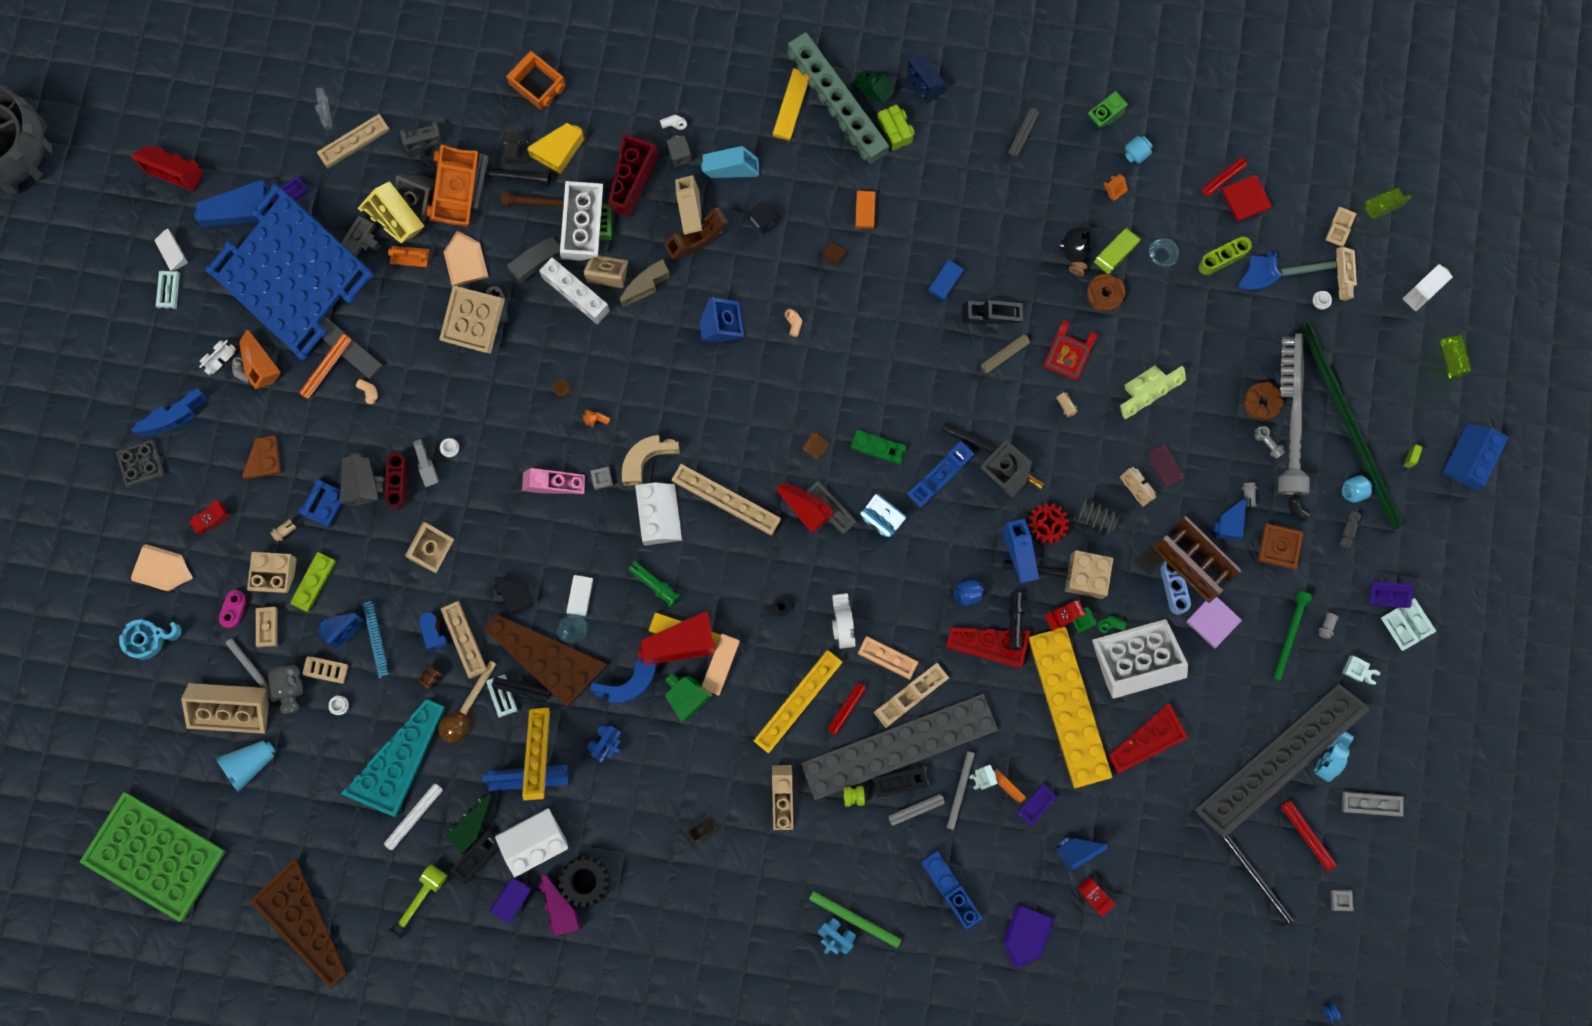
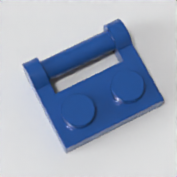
(327, 507)

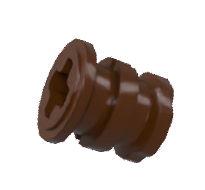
(429, 677)

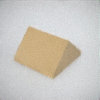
(606, 271)
(429, 547)

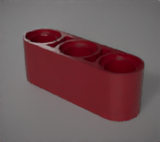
(396, 472)

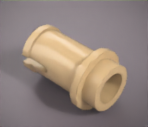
(1067, 405)
(282, 530)

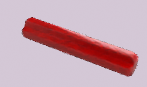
(1223, 177)
(846, 709)

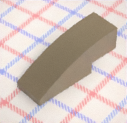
(645, 283)

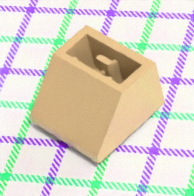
(271, 572)

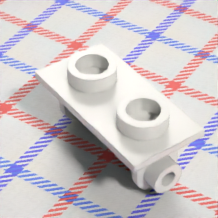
(222, 351)

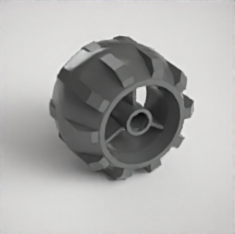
(27, 131)

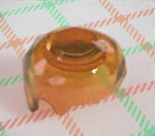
(453, 727)

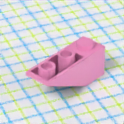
(552, 482)

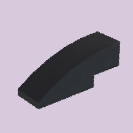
(992, 312)

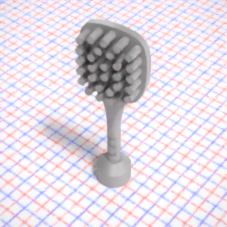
(1292, 376)

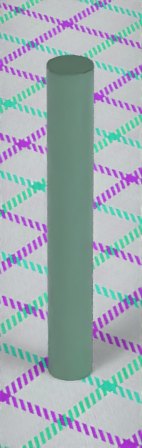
(1308, 268)

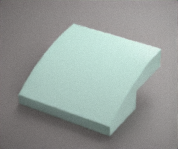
(1408, 625)

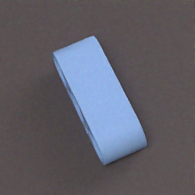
(1173, 595)

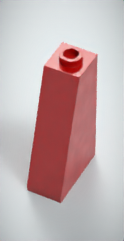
(682, 641)

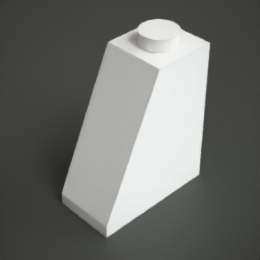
(1427, 287)

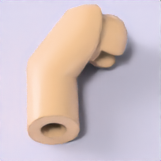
(795, 320)
(370, 391)

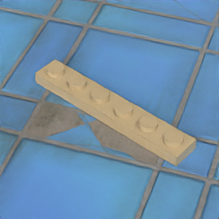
(726, 499)

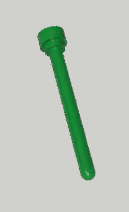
(1302, 600)

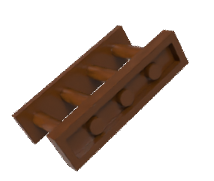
(1188, 569)

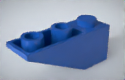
(1021, 550)

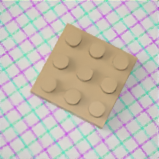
(472, 319)

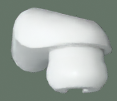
(674, 121)

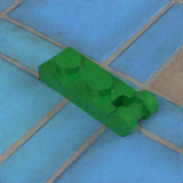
(878, 447)

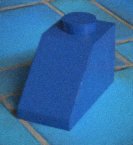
(1231, 524)

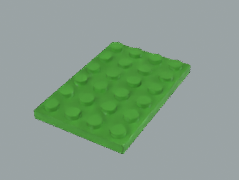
(152, 856)

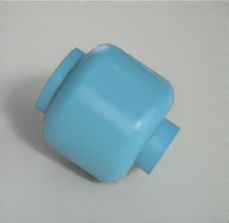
(1138, 149)
(1357, 489)

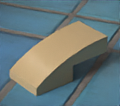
(1340, 226)

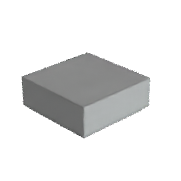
(601, 478)
(1341, 900)

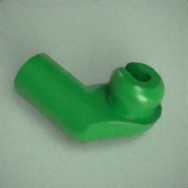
(1111, 622)

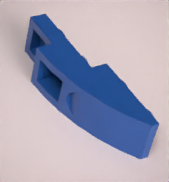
(164, 420)
(951, 890)

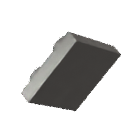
(140, 463)

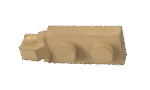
(1346, 272)

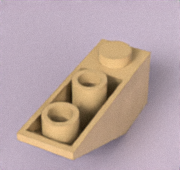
(689, 204)
(782, 797)

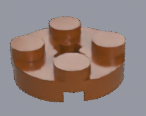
(1111, 284)
(1268, 392)

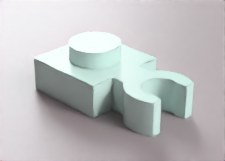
(1359, 670)
(984, 777)

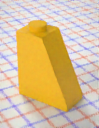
(557, 147)

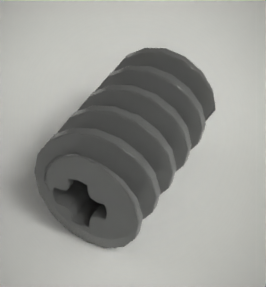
(1098, 517)

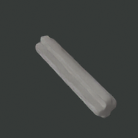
(916, 809)

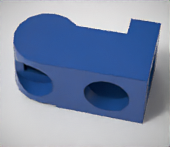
(430, 631)

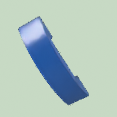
(941, 474)

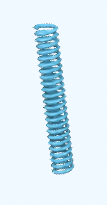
(369, 628)

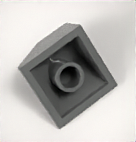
(416, 191)
(1008, 468)

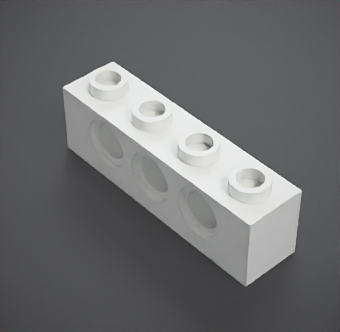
(574, 290)

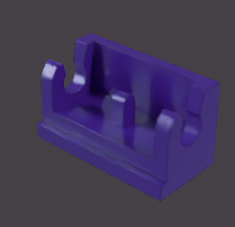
(1391, 594)
(510, 900)

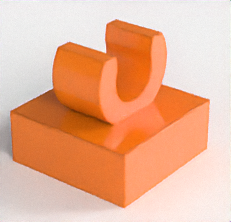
(1116, 187)

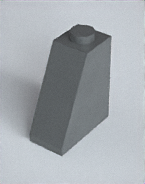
(357, 481)

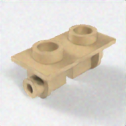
(1143, 493)

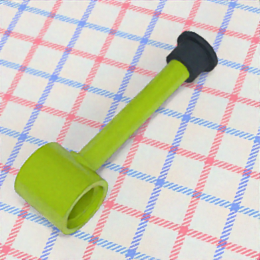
(432, 880)

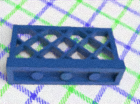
(513, 778)

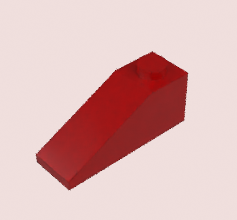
(808, 508)

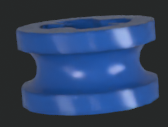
(1331, 1012)

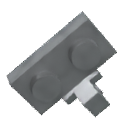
(360, 237)

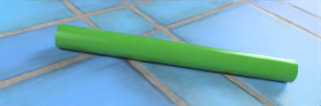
(855, 919)

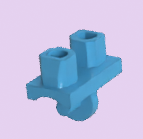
(833, 940)

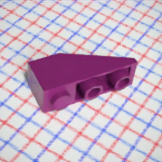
(562, 913)

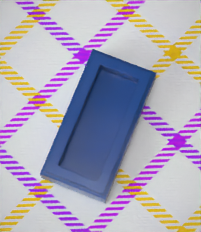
(946, 280)

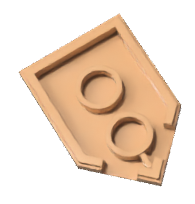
(464, 260)
(160, 569)

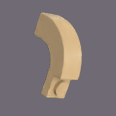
(641, 453)

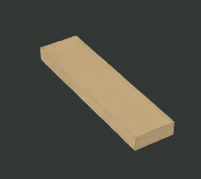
(353, 141)
(464, 639)

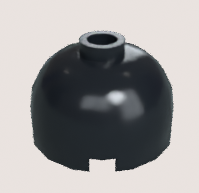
(1076, 245)

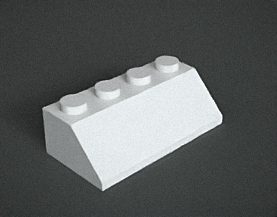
(581, 221)

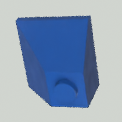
(721, 321)
(340, 628)
(1078, 851)

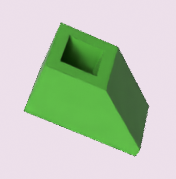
(1108, 110)

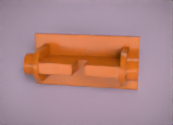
(408, 256)

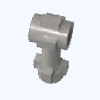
(1262, 433)

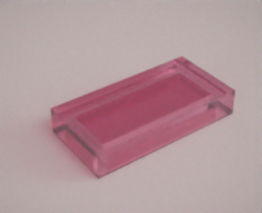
(1165, 465)

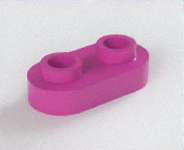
(234, 609)

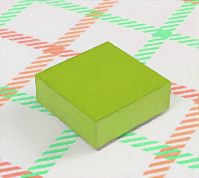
(1413, 456)

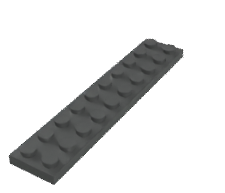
(899, 747)
(1281, 760)

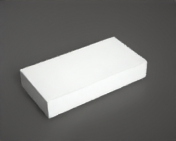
(579, 595)

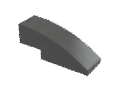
(534, 259)

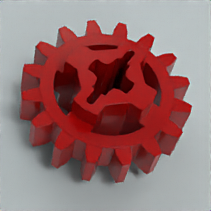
(1047, 515)

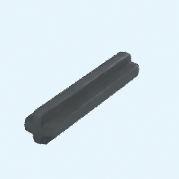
(1023, 132)
(481, 166)

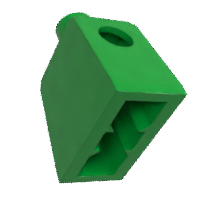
(686, 696)

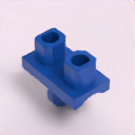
(607, 744)

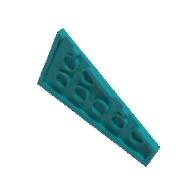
(393, 768)

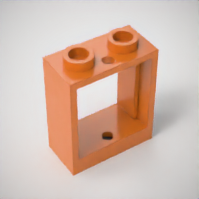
(523, 68)

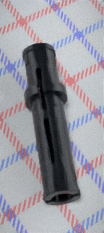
(1016, 600)

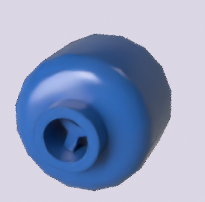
(968, 592)

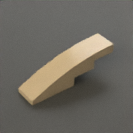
(911, 695)

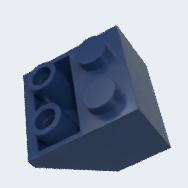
(925, 79)

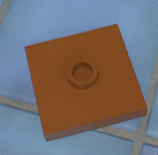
(1280, 546)

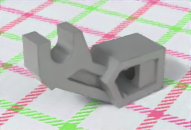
(425, 467)

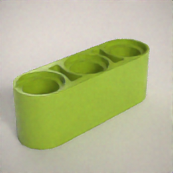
(1230, 249)
(1117, 251)

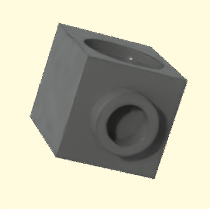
(679, 150)

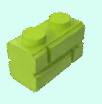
(895, 127)

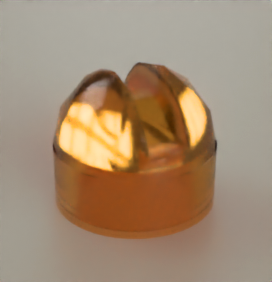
(559, 386)

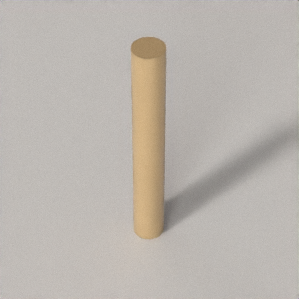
(477, 688)

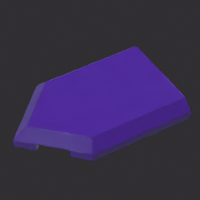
(1026, 936)

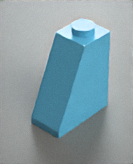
(730, 163)

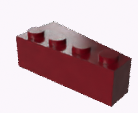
(631, 173)

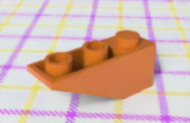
(257, 364)

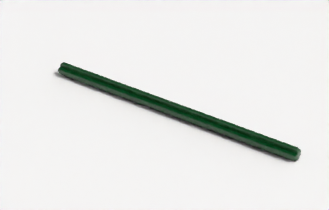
(1351, 426)

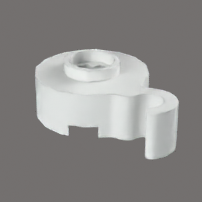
(843, 621)

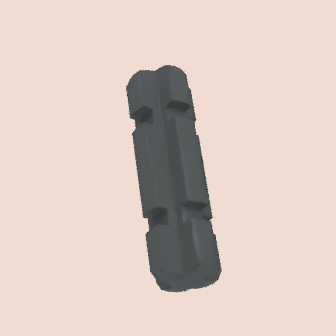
(1350, 529)

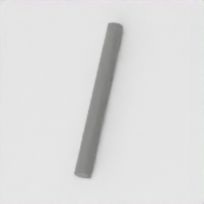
(249, 666)
(960, 790)

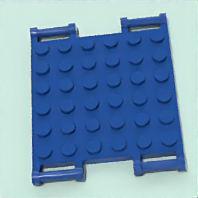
(289, 271)

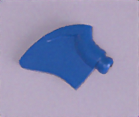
(1261, 272)

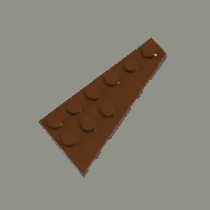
(553, 664)
(295, 916)

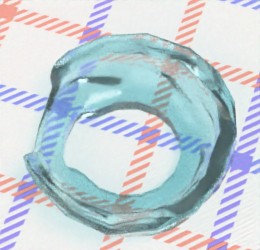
(1166, 244)

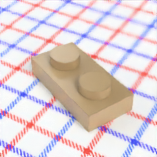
(266, 627)

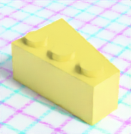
(392, 212)

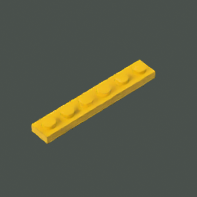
(798, 701)
(536, 754)

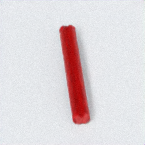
(1308, 835)

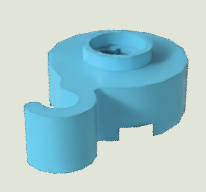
(153, 639)
(1334, 759)

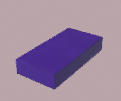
(294, 188)
(1037, 804)

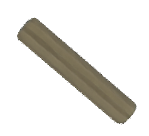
(1005, 353)

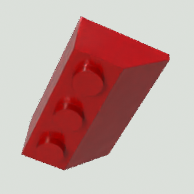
(168, 167)

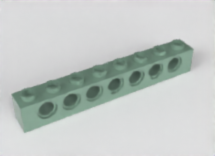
(805, 46)

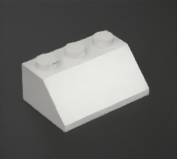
(658, 513)
(531, 842)

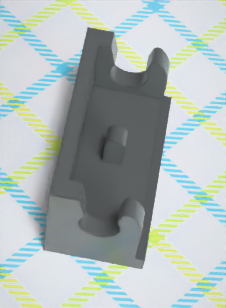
(421, 137)

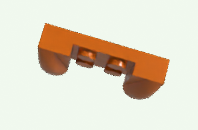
(453, 186)

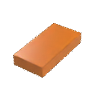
(865, 209)
(1006, 785)

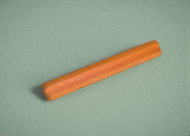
(325, 366)

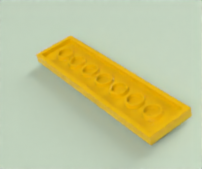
(1069, 708)

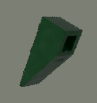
(469, 830)

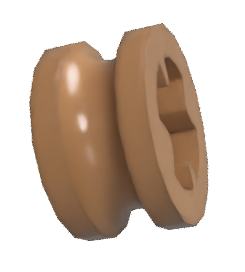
(1078, 268)

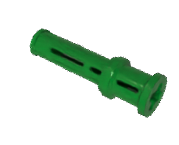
(661, 589)

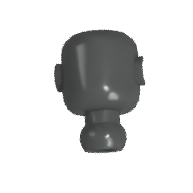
(285, 685)

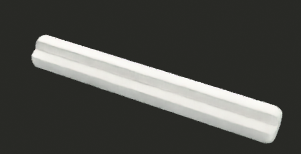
(413, 816)

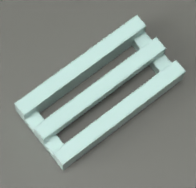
(174, 295)
(507, 711)

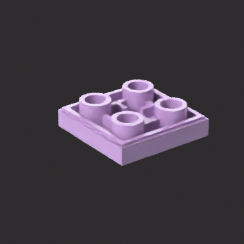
(1213, 621)

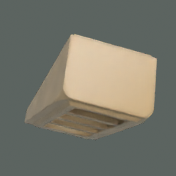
(309, 665)

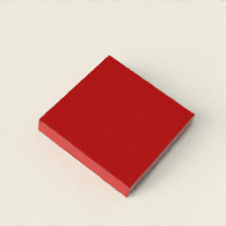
(1246, 198)

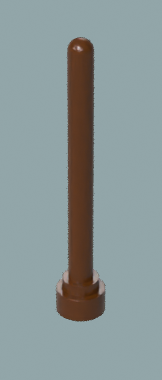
(509, 199)

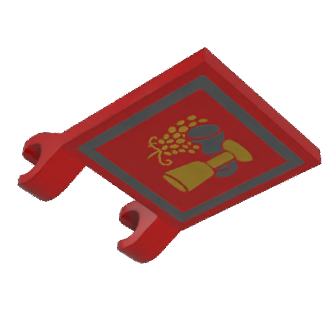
(1067, 354)

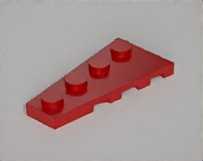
(988, 645)
(1152, 738)

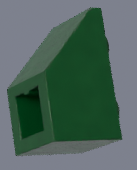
(873, 86)

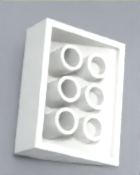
(1140, 658)

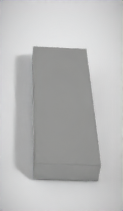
(1372, 804)

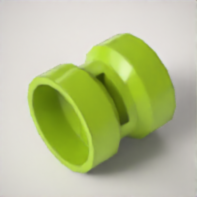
(854, 796)

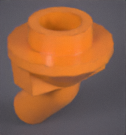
(590, 418)

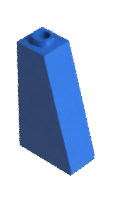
(232, 206)

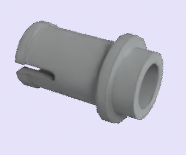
(1250, 493)
(1328, 626)

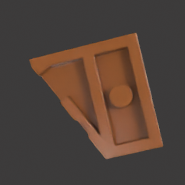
(263, 459)

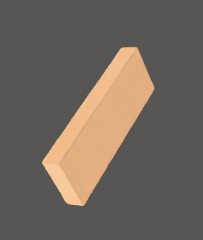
(888, 658)
(720, 664)

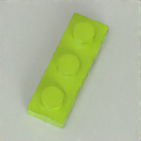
(313, 582)

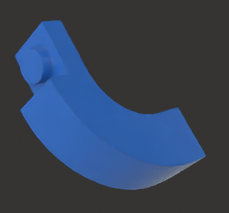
(632, 690)

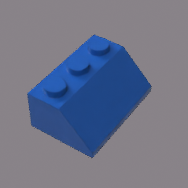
(1475, 455)

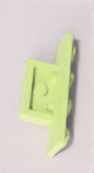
(1150, 387)

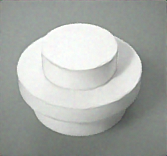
(1322, 300)
(449, 447)
(338, 705)

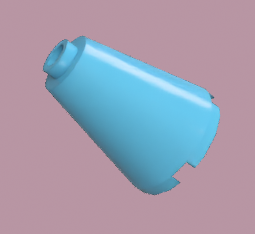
(245, 763)

